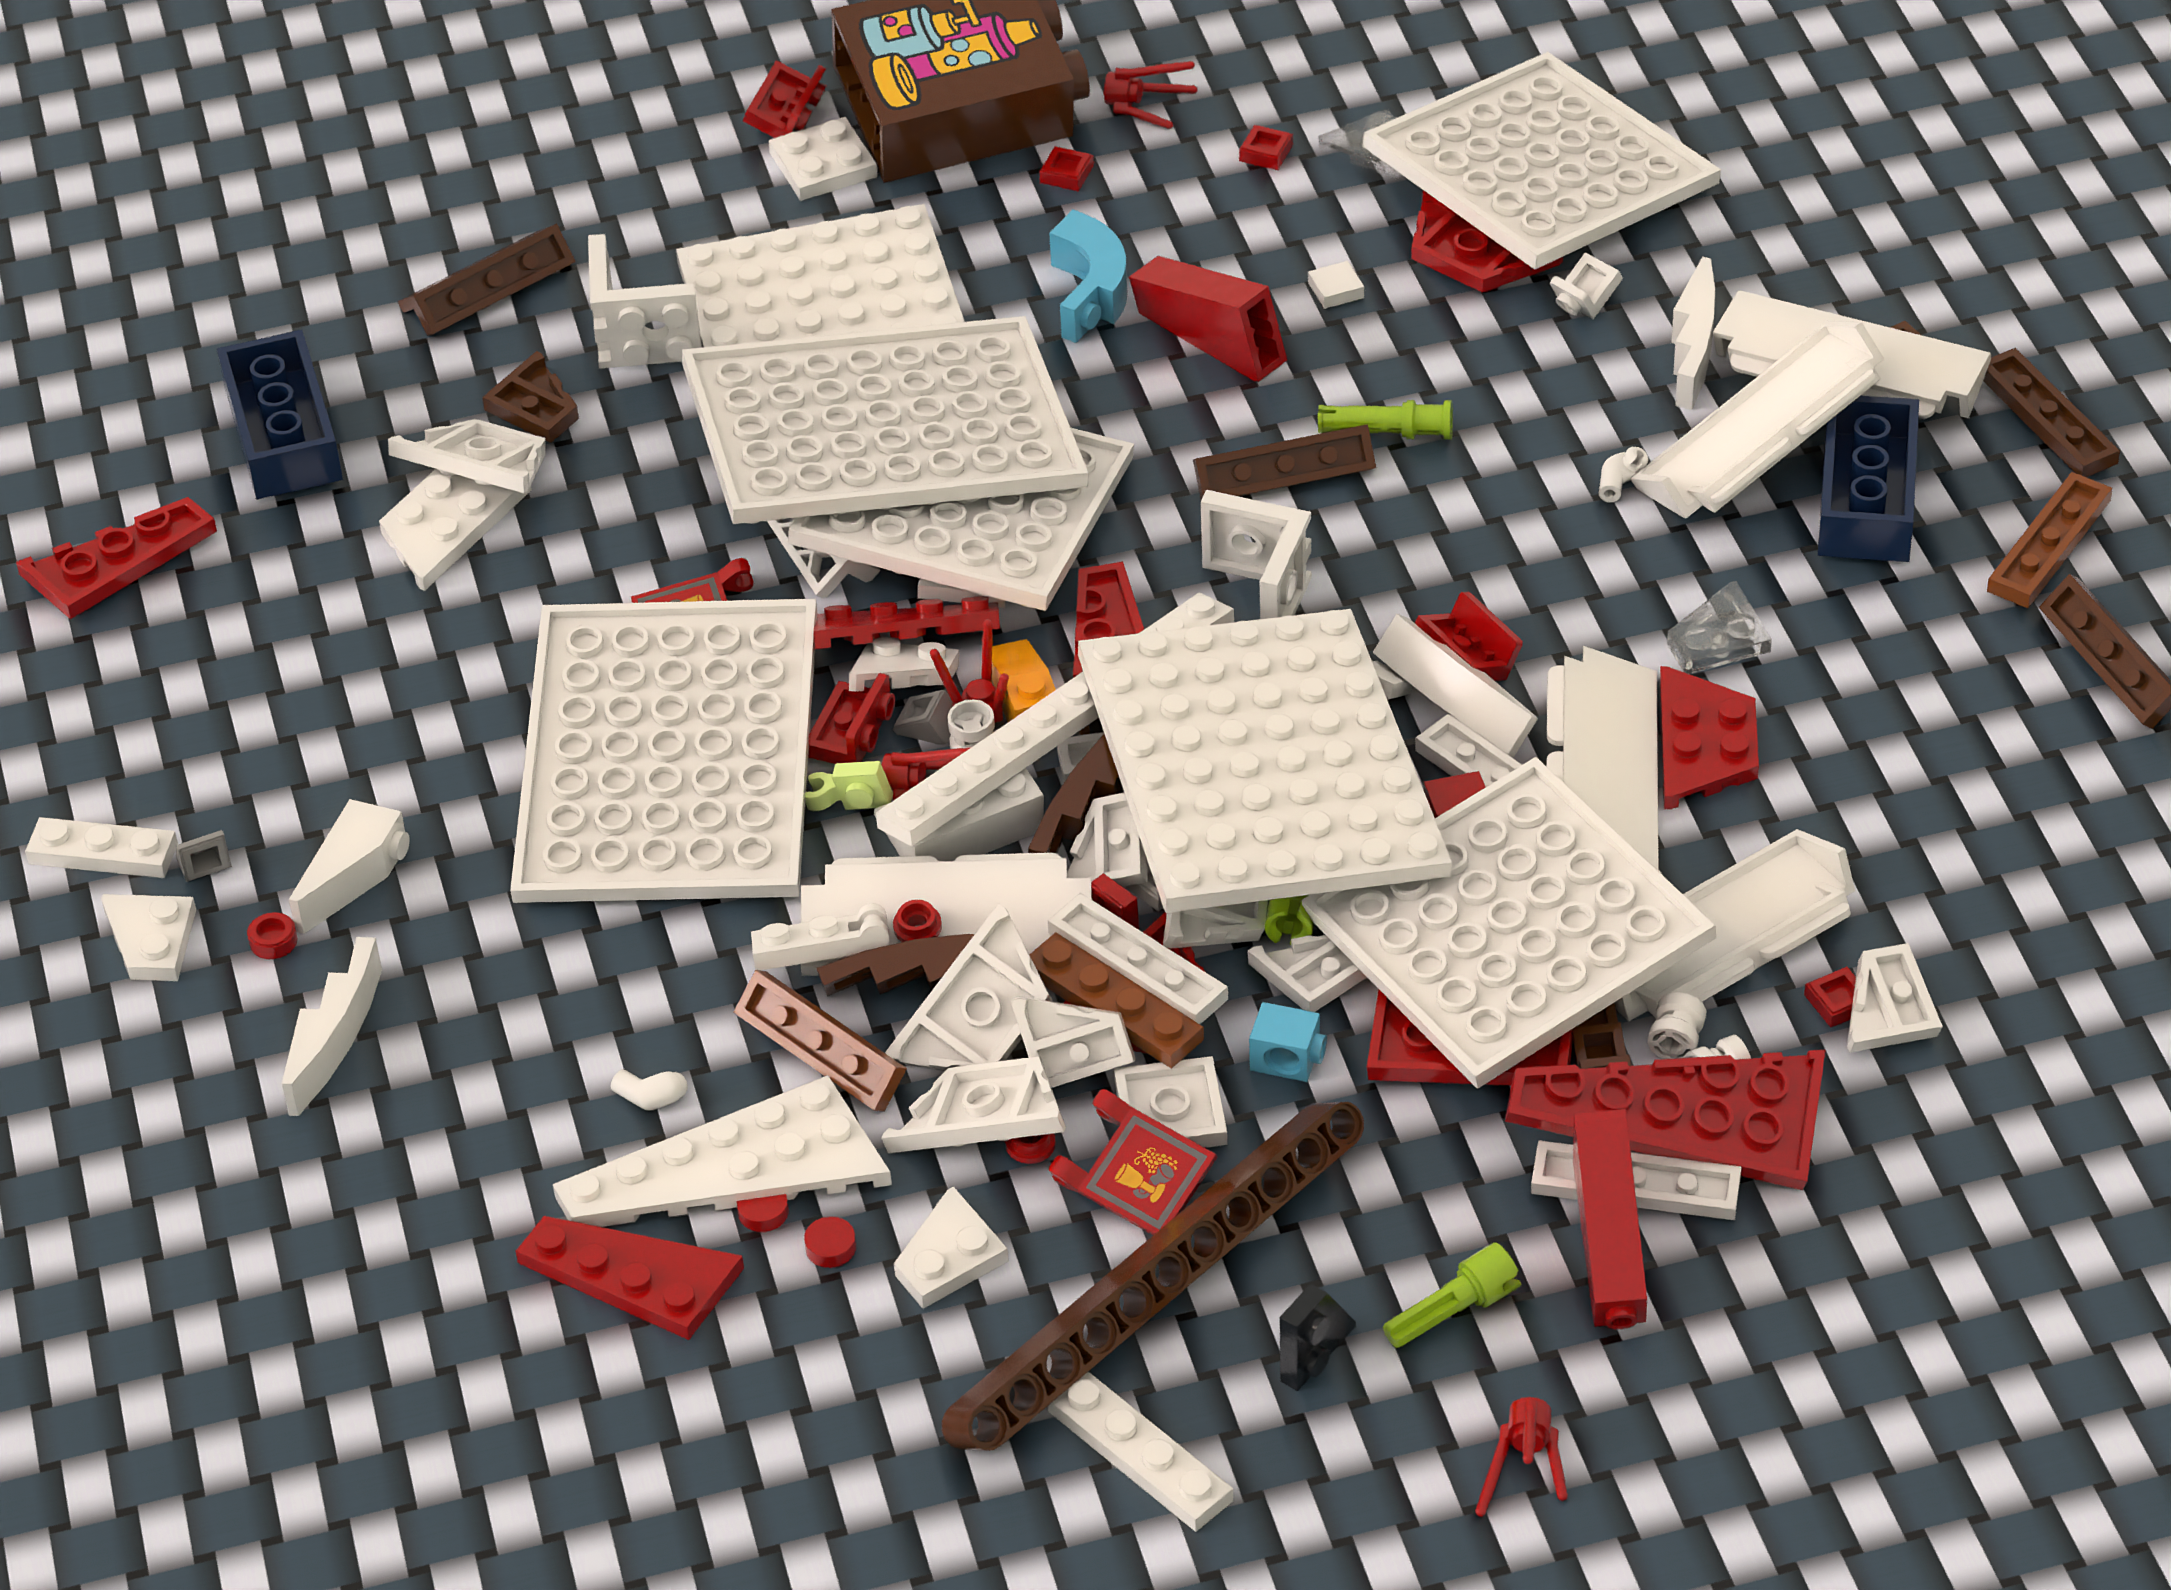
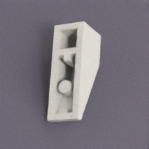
(350, 862)

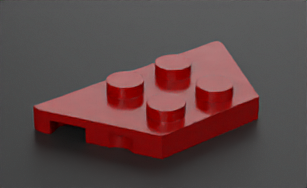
(1464, 252)
(1704, 736)

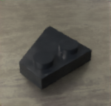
(1309, 1334)

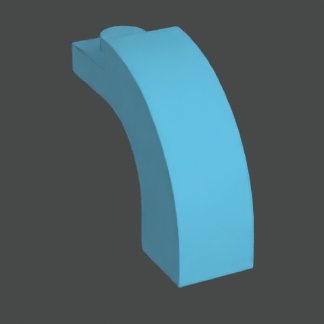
(1097, 257)

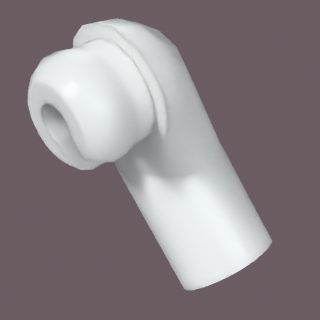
(1619, 470)
(652, 1091)

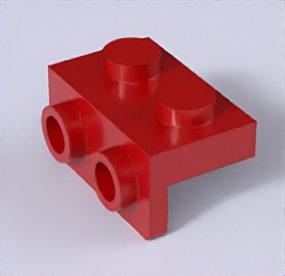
(784, 100)
(1475, 636)
(851, 722)

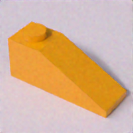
(1027, 674)

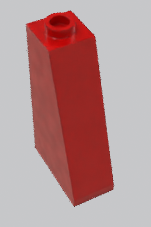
(1212, 312)
(1609, 1218)

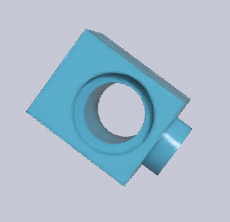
(1286, 1042)

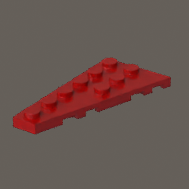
(1690, 1108)

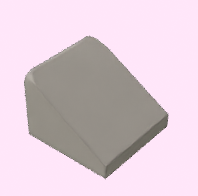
(926, 717)
(203, 856)

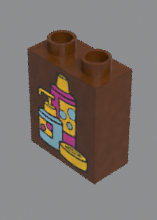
(955, 79)

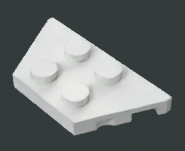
(478, 452)
(443, 522)
(1215, 925)
(970, 1008)
(980, 1106)

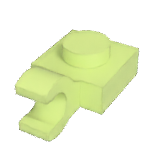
(855, 784)

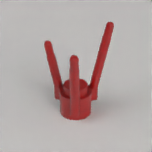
(1124, 89)
(978, 689)
(909, 769)
(1529, 1433)

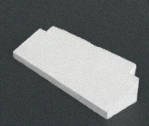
(1912, 365)
(1764, 420)
(1608, 732)
(960, 890)
(1759, 914)

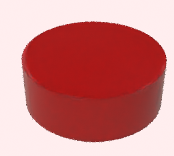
(272, 935)
(763, 1213)
(830, 1242)

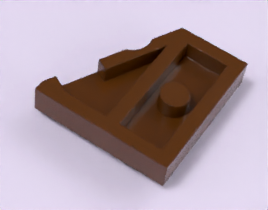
(533, 400)

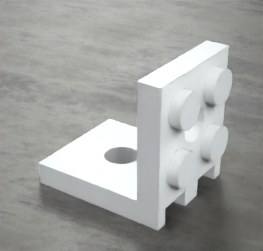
(623, 314)
(1274, 559)

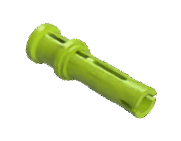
(1408, 419)

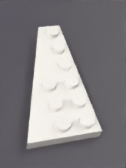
(764, 1150)

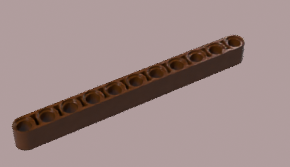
(1137, 1279)

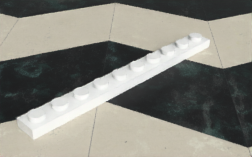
(1017, 742)

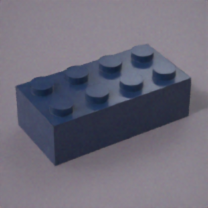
(279, 414)
(1870, 480)

